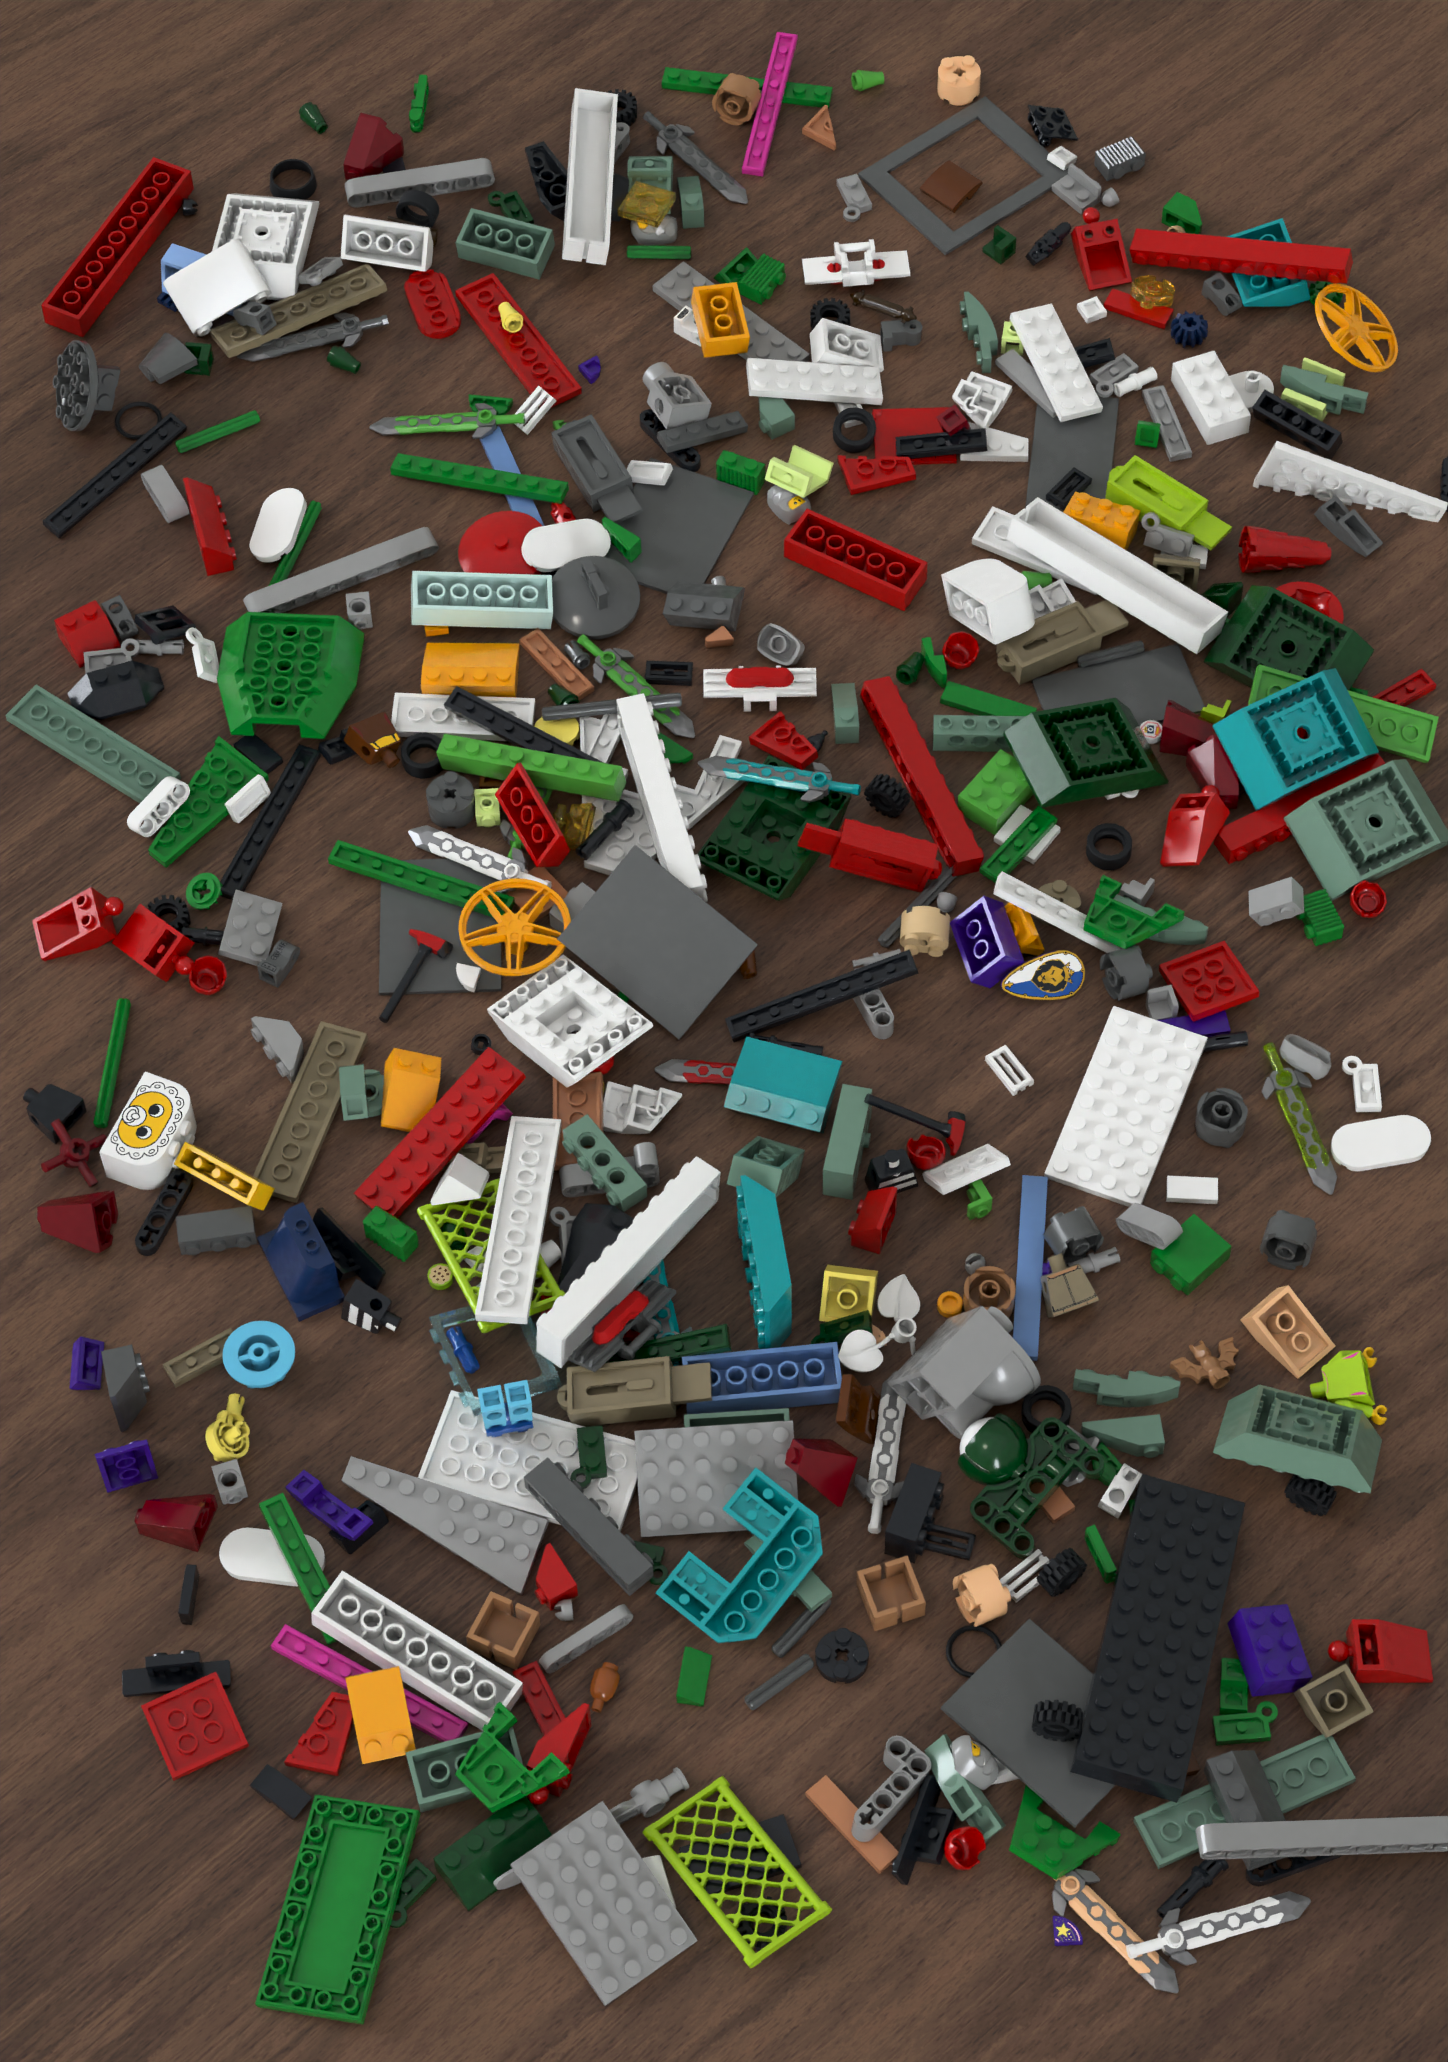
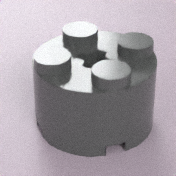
(450, 800)
(1125, 973)
(1221, 1117)
(1073, 1234)
(1289, 1240)

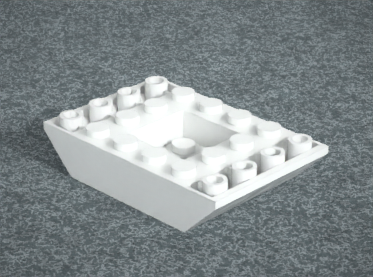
(283, 249)
(562, 1000)

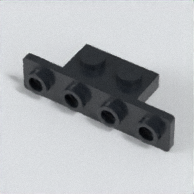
(347, 1254)
(169, 1672)
(925, 1833)

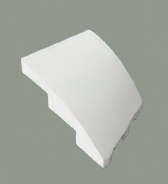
(981, 398)
(635, 1108)

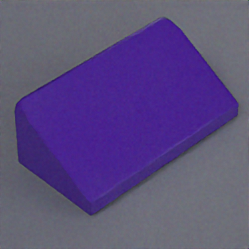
(86, 1364)

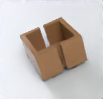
(891, 1597)
(500, 1633)

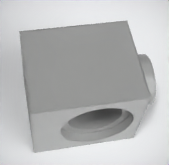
(359, 610)
(226, 1473)

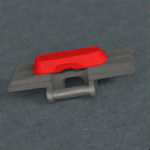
(631, 1313)

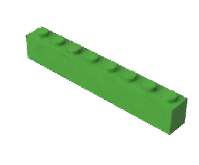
(543, 768)

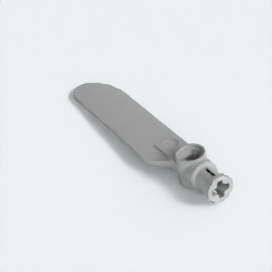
(647, 1798)

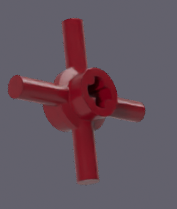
(74, 1153)

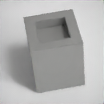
(1138, 892)
(1162, 1003)

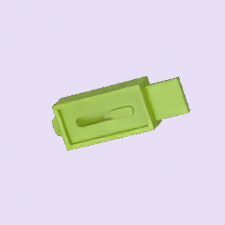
(1175, 504)

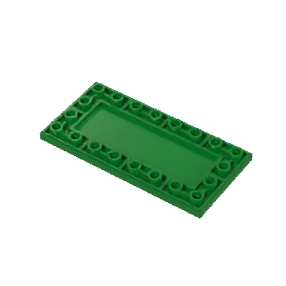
(338, 1909)

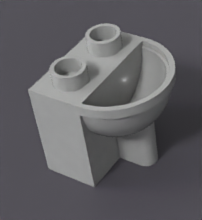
(966, 1370)

